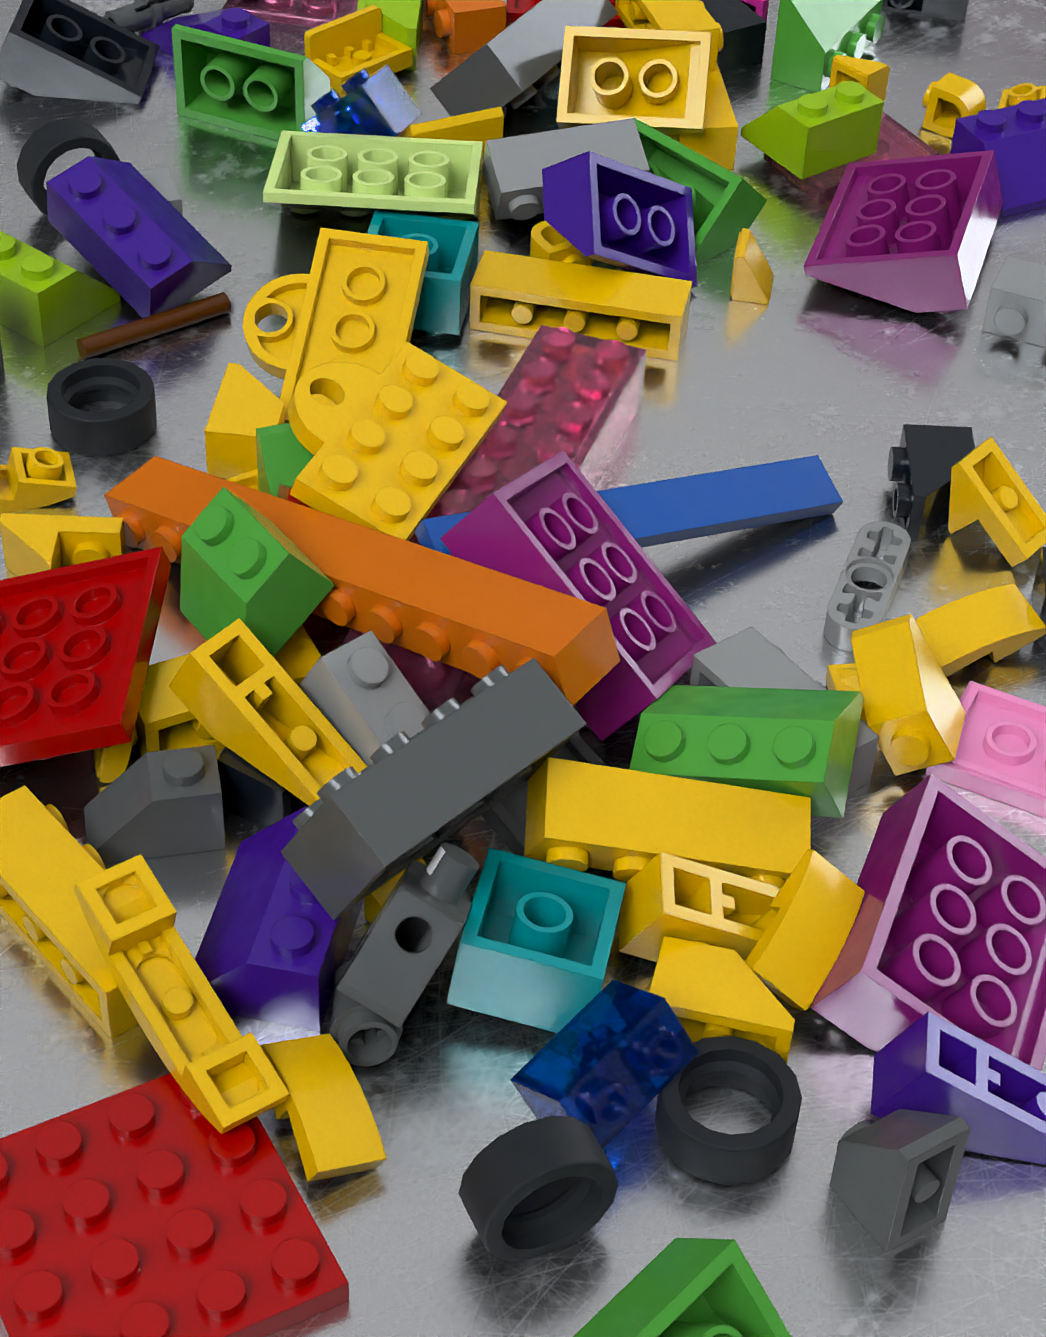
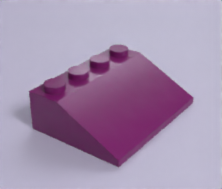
(910, 230)
(567, 539)
(945, 929)

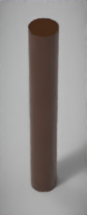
(153, 326)

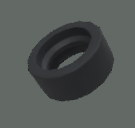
(49, 144)
(108, 431)
(720, 1155)
(538, 1187)

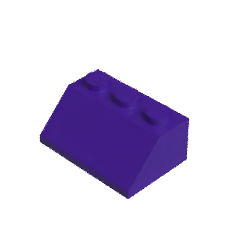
(1019, 147)
(622, 215)
(132, 235)
(270, 938)

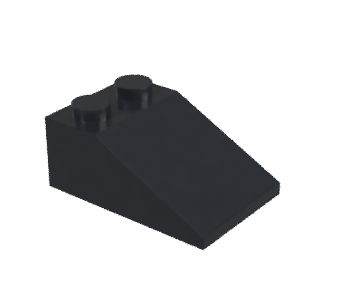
(74, 54)

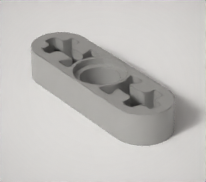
(864, 567)

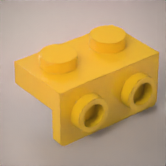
(354, 44)

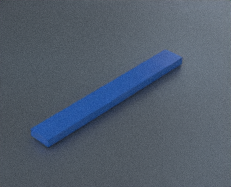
(702, 503)

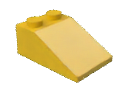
(634, 74)

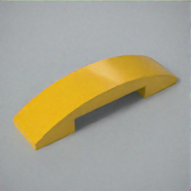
(172, 998)

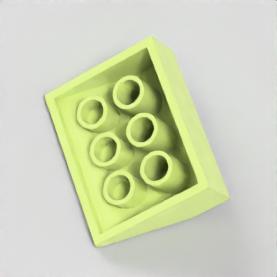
(375, 174)

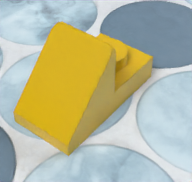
(991, 491)
(55, 541)

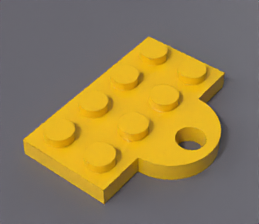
(348, 309)
(388, 439)

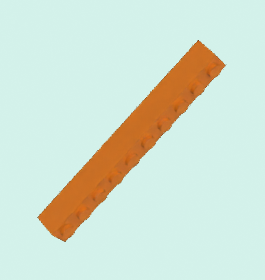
(391, 585)

